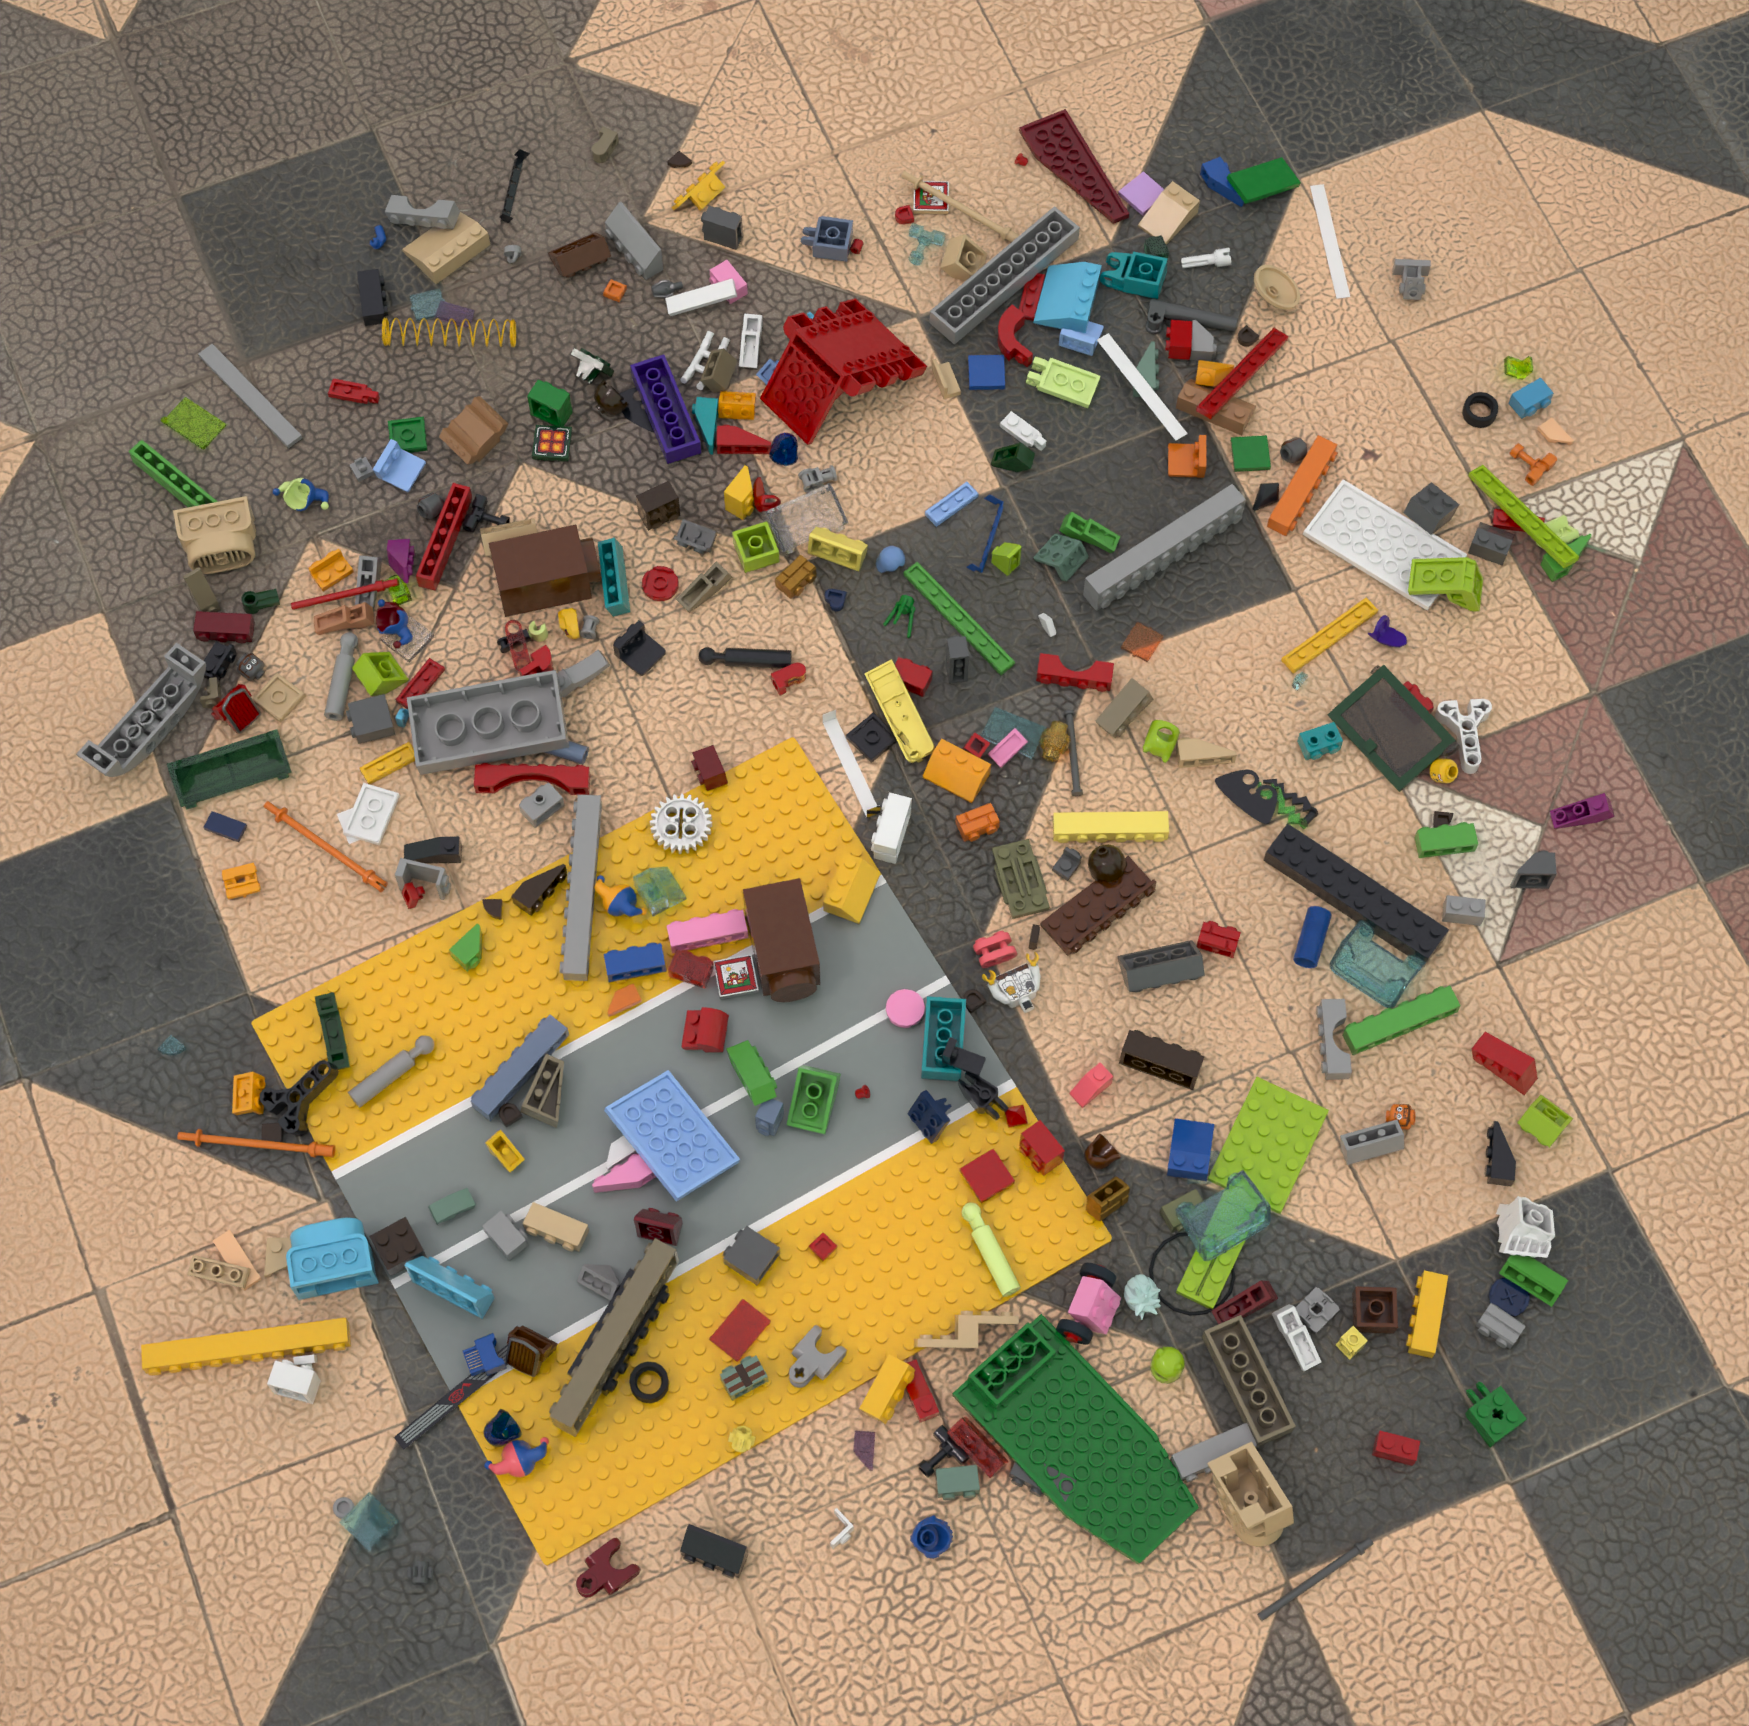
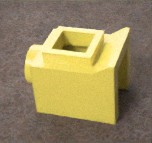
(1351, 1342)

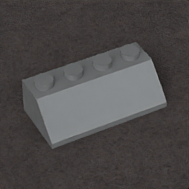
(634, 242)

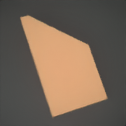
(1554, 432)

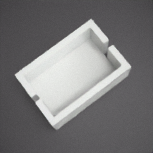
(891, 827)

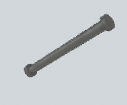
(1077, 791)

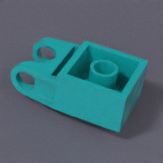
(1136, 273)

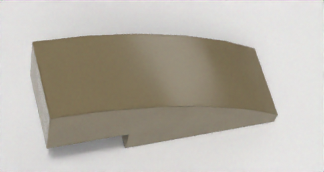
(704, 587)

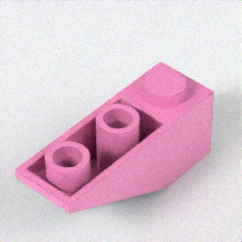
(626, 1176)

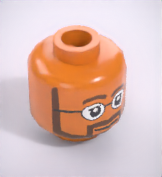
(1403, 1113)

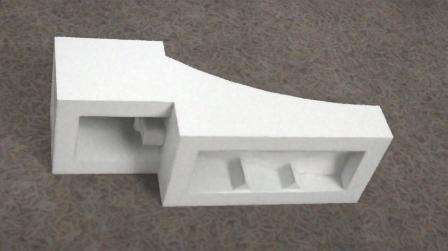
(750, 341)
(1296, 1336)

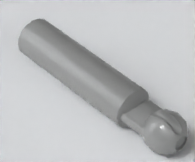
(341, 678)
(390, 1071)

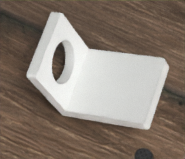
(845, 1535)

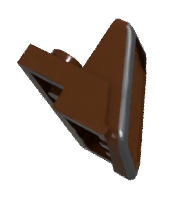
(528, 1350)

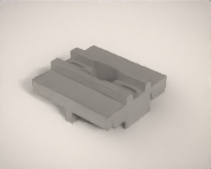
(1314, 1299)

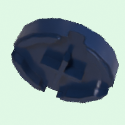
(1509, 1297)

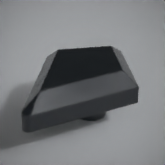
(1267, 495)

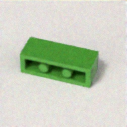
(1446, 840)
(1534, 1277)

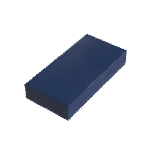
(225, 826)

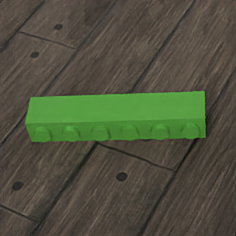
(169, 476)
(1401, 1020)

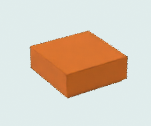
(615, 290)

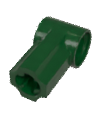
(261, 600)

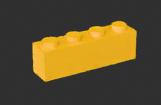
(1427, 1315)

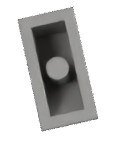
(1202, 343)

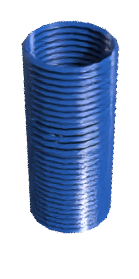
(1312, 937)

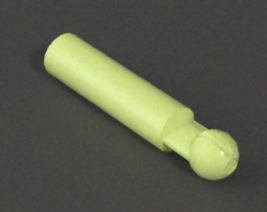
(990, 1250)

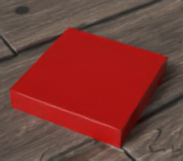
(987, 1175)

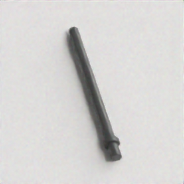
(1359, 1548)

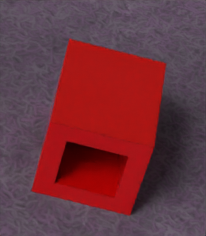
(976, 745)

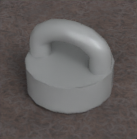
(512, 252)

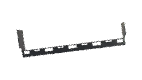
(521, 155)

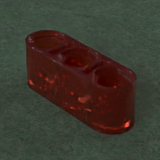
(514, 638)

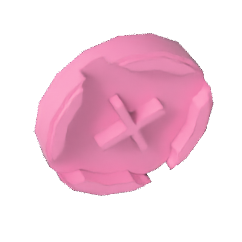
(905, 1008)

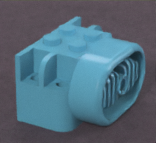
(330, 1258)

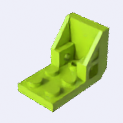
(1455, 577)

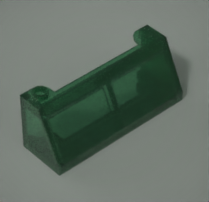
(229, 768)

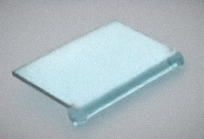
(1003, 722)

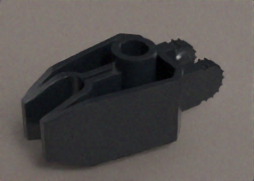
(981, 1095)

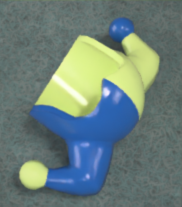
(301, 493)

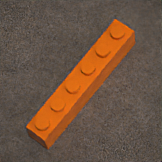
(1302, 485)

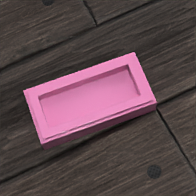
(1007, 748)

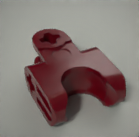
(602, 1574)

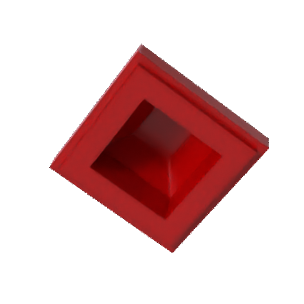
(1016, 1116)

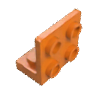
(1187, 459)

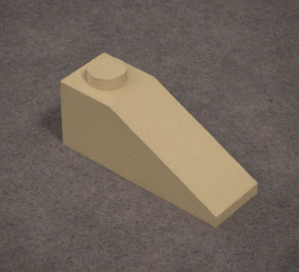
(1201, 753)

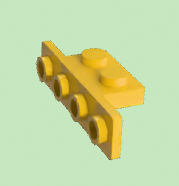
(705, 190)

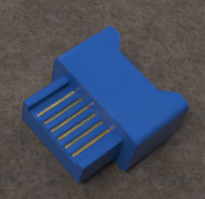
(484, 1357)

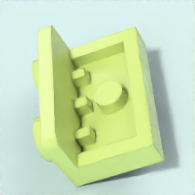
(1562, 529)

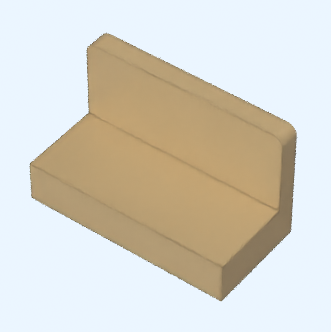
(945, 379)

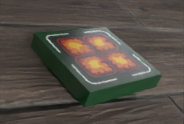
(552, 443)

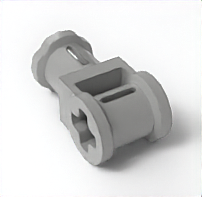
(816, 477)

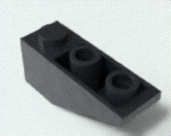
(1501, 1160)

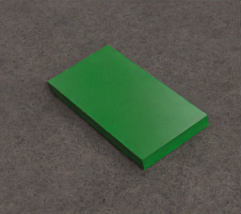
(1263, 180)

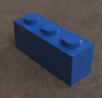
(634, 962)

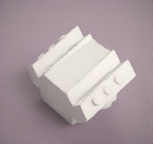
(1525, 1228)

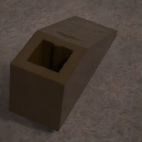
(535, 890)

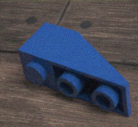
(1215, 176)

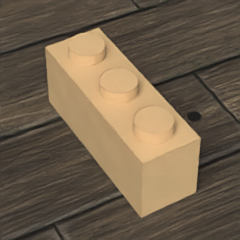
(555, 1227)

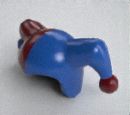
(393, 620)

